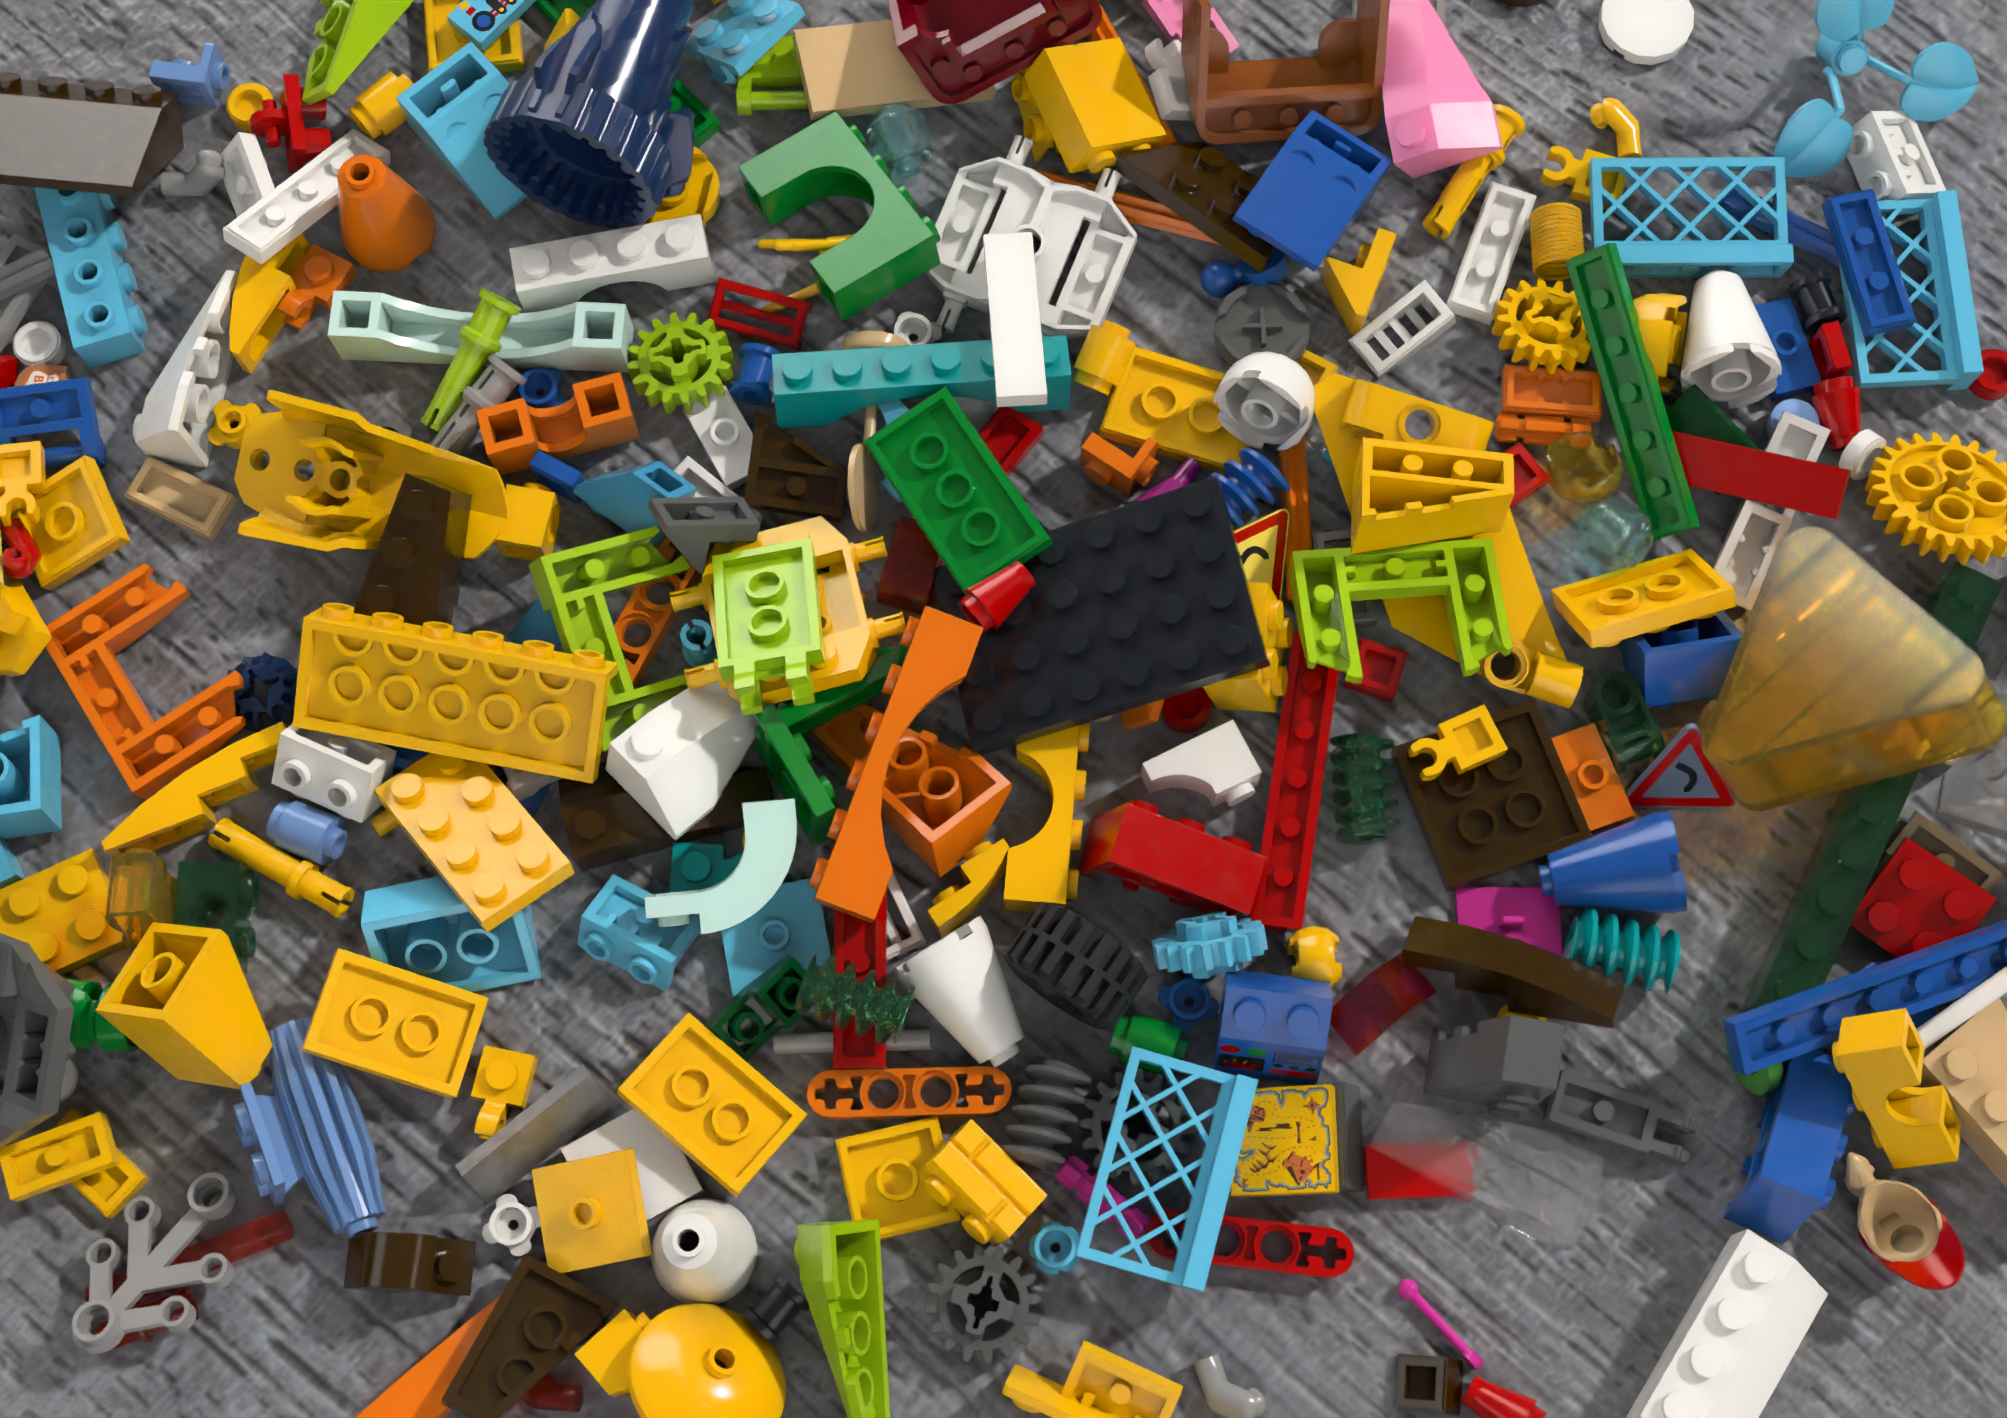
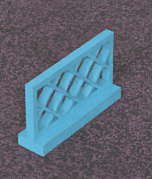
(1698, 256)
(1948, 298)
(1212, 1181)

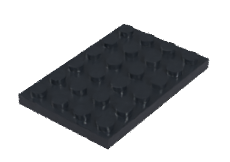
(1116, 620)

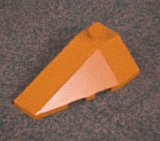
(931, 794)

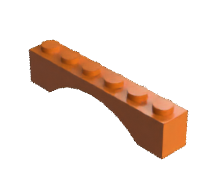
(859, 863)

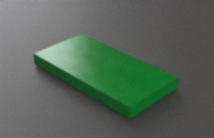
(957, 490)

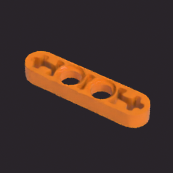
(656, 617)
(909, 1101)

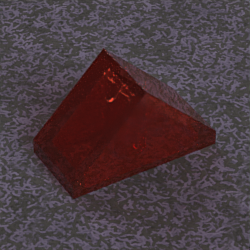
(1379, 1003)

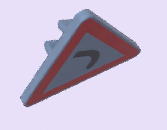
(1681, 777)

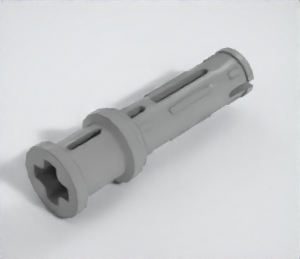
(489, 390)

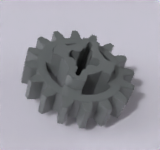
(1103, 1113)
(960, 1295)

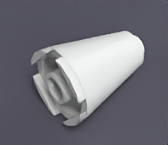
(1727, 343)
(966, 992)
(720, 1261)

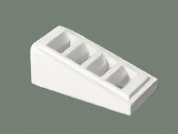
(1433, 304)

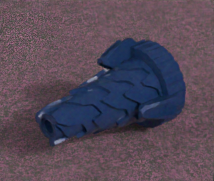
(596, 117)

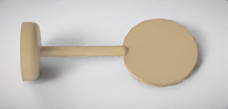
(861, 467)

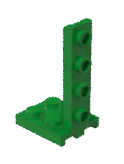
(788, 754)

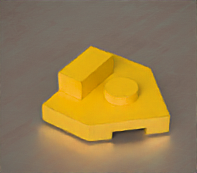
(21, 629)

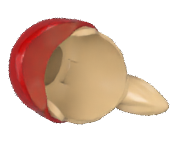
(1904, 1229)

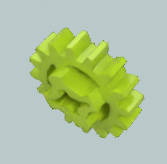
(680, 363)

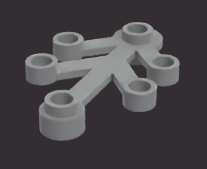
(151, 1270)

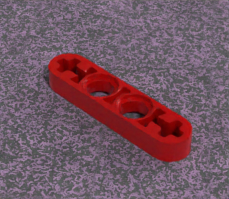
(1248, 1251)

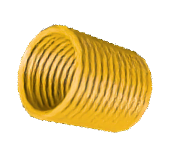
(1555, 237)

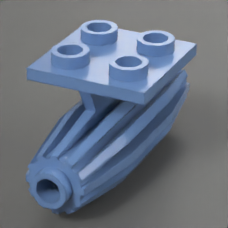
(312, 1134)

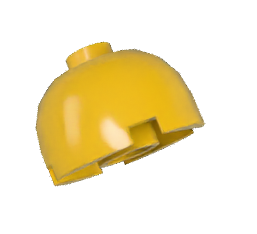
(1662, 333)

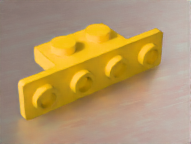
(1096, 1388)

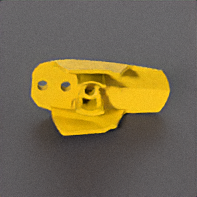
(352, 481)

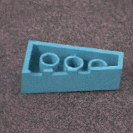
(30, 780)

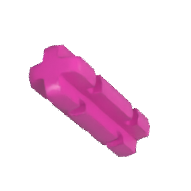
(1075, 1175)

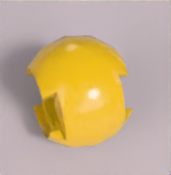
(1315, 954)

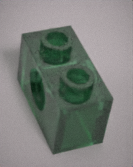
(218, 884)

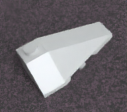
(193, 381)
(682, 755)

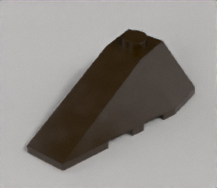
(611, 826)

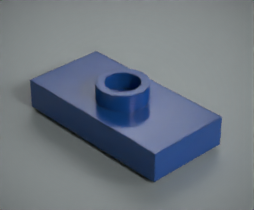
(1790, 343)

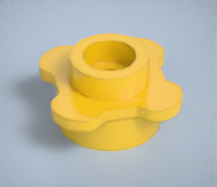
(225, 415)

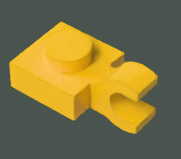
(501, 1083)

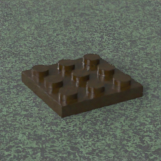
(1498, 811)

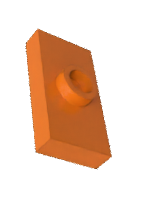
(1557, 394)
(1593, 778)

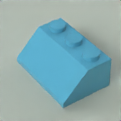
(434, 935)

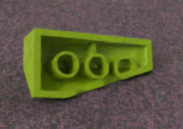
(347, 38)
(845, 1295)

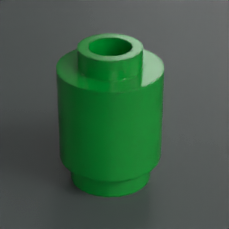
(1148, 1035)

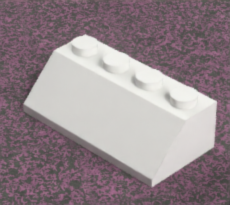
(1734, 1335)

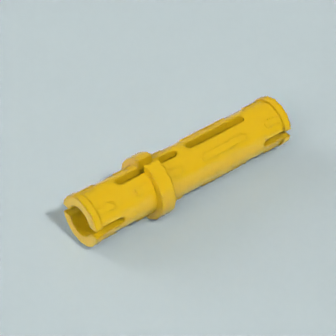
(298, 877)

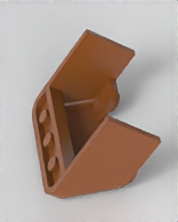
(1275, 95)

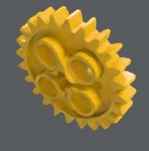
(1941, 497)

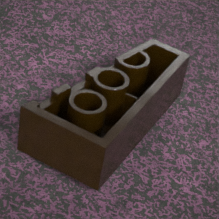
(419, 554)

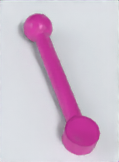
(1409, 1290)

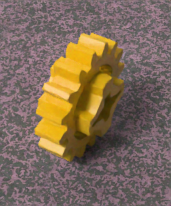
(1544, 326)

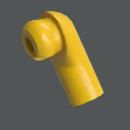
(1622, 122)

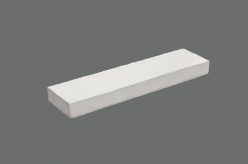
(298, 200)
(1014, 319)

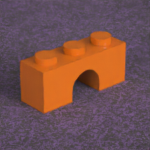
(591, 420)

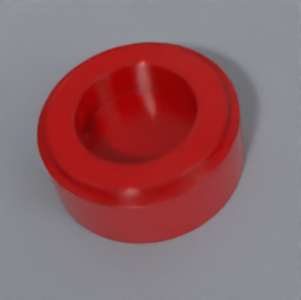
(1993, 381)
(1187, 711)

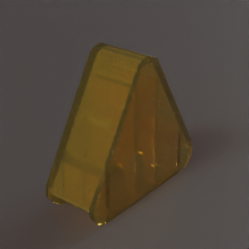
(1842, 683)

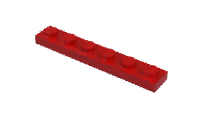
(1295, 793)

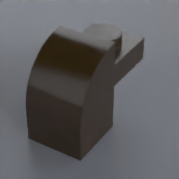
(409, 1263)

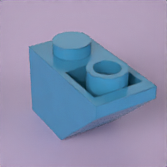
(626, 493)

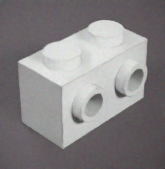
(333, 770)

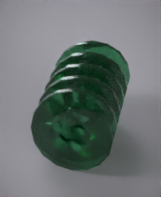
(1362, 788)
(855, 1000)

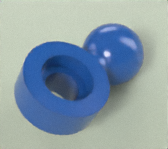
(1222, 277)

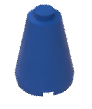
(1620, 869)

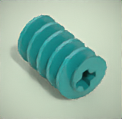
(1624, 948)

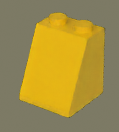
(189, 1006)

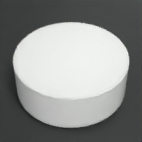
(39, 344)
(1861, 453)

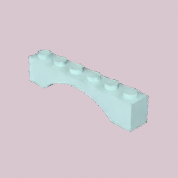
(563, 338)

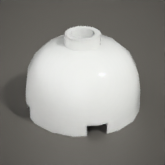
(1266, 400)

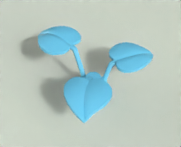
(1938, 86)

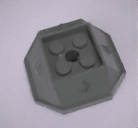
(33, 1038)

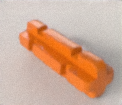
(1536, 428)

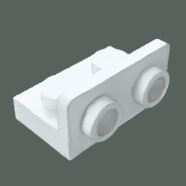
(1893, 157)

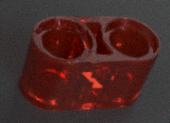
(909, 569)

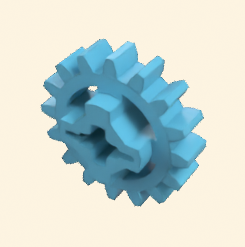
(1209, 944)

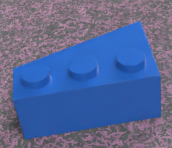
(1795, 1148)

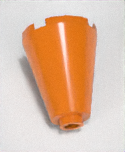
(382, 216)

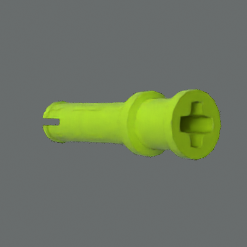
(479, 340)

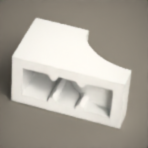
(1210, 764)

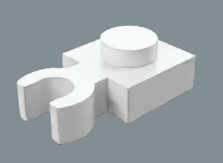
(1168, 80)

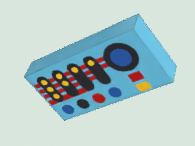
(486, 19)

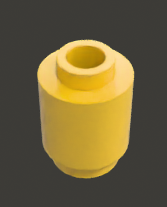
(377, 108)
(1103, 357)

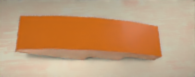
(423, 1386)

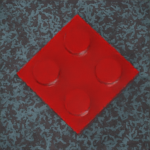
(1919, 902)

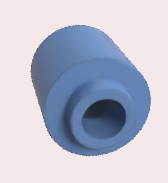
(307, 831)

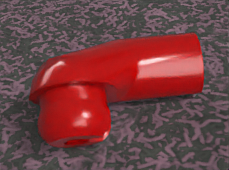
(23, 553)

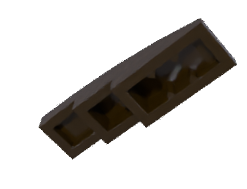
(1529, 976)

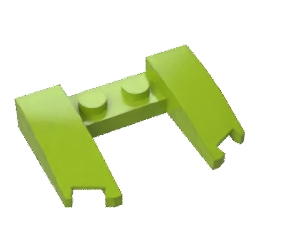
(1459, 570)
(574, 590)

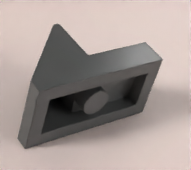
(700, 520)

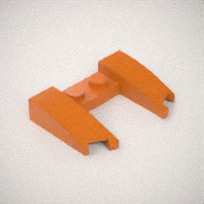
(85, 651)

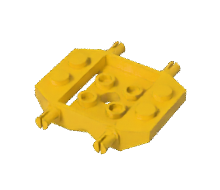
(847, 632)

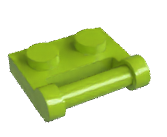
(774, 69)

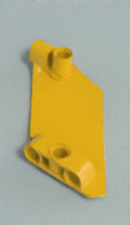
(1359, 409)

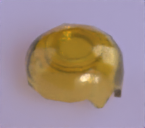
(1582, 468)

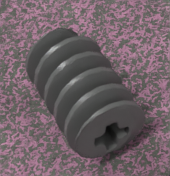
(1044, 1114)

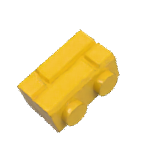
(981, 1185)

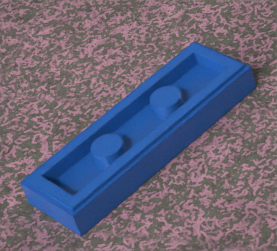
(1868, 263)

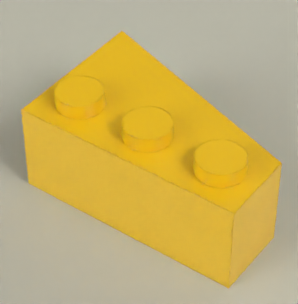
(1426, 493)

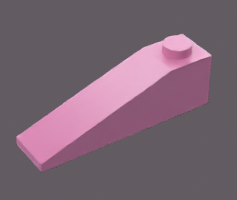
(1431, 96)

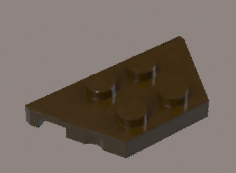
(1202, 190)

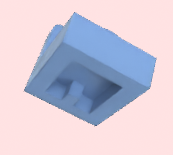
(194, 83)

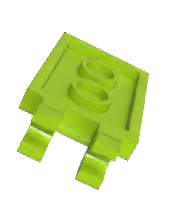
(768, 620)

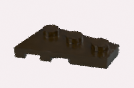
(525, 1339)

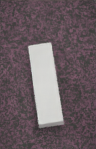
(1760, 525)

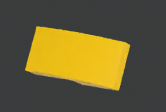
(982, 873)

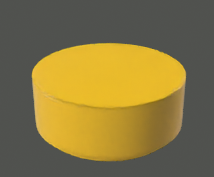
(244, 102)

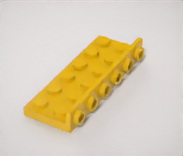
(452, 692)

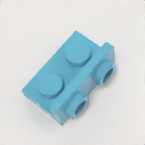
(618, 932)

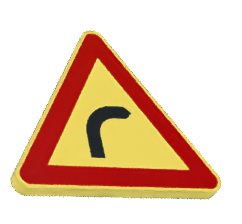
(1263, 549)

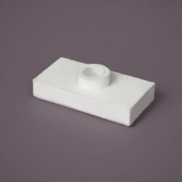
(723, 437)

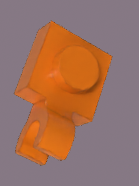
(316, 279)

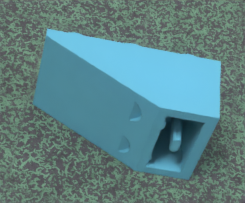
(450, 116)

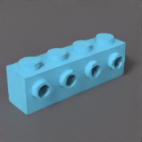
(92, 274)

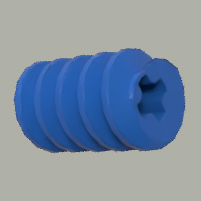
(1249, 482)

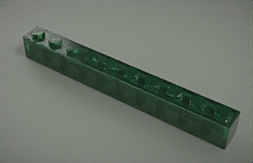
(1857, 831)

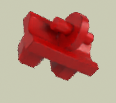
(300, 142)

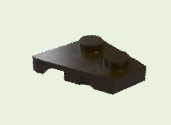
(791, 476)

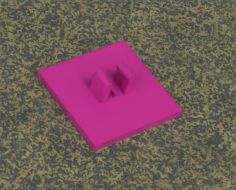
(1512, 912)

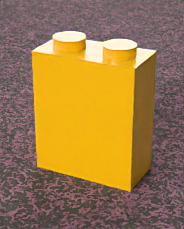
(1093, 103)

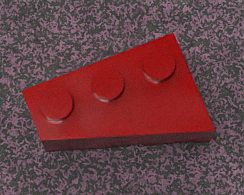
(1173, 859)

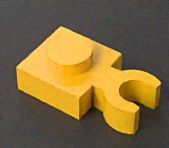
(1576, 173)
(20, 477)
(1464, 741)

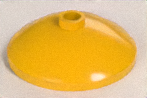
(676, 1372)

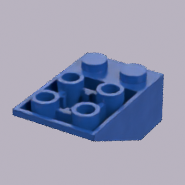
(1313, 190)

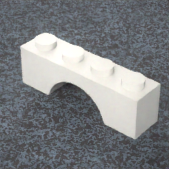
(660, 253)

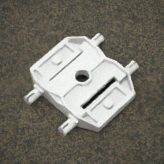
(1053, 216)

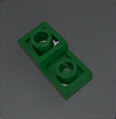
(760, 1009)

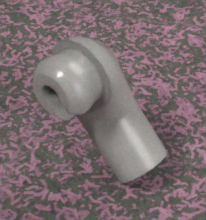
(198, 180)
(1226, 1397)

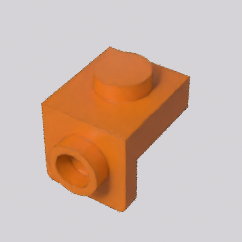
(1111, 466)

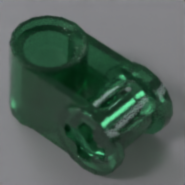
(1626, 724)

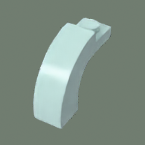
(760, 872)

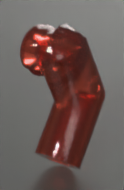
(555, 1396)

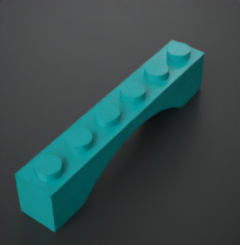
(833, 383)

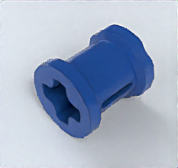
(754, 374)

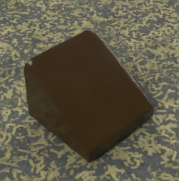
(1429, 1384)

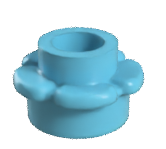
(1040, 1244)

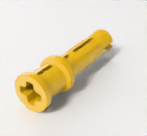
(1470, 176)

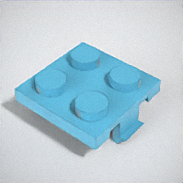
(742, 35)

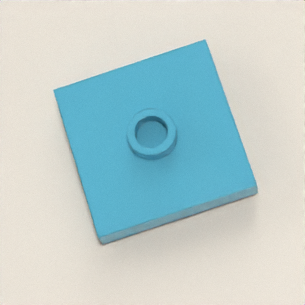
(782, 927)

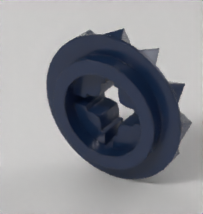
(280, 696)

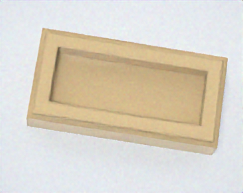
(180, 498)

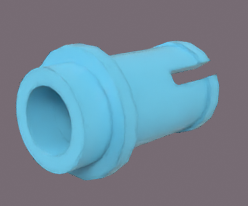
(691, 640)

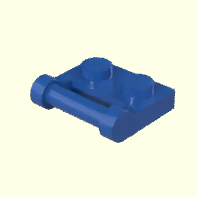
(49, 409)

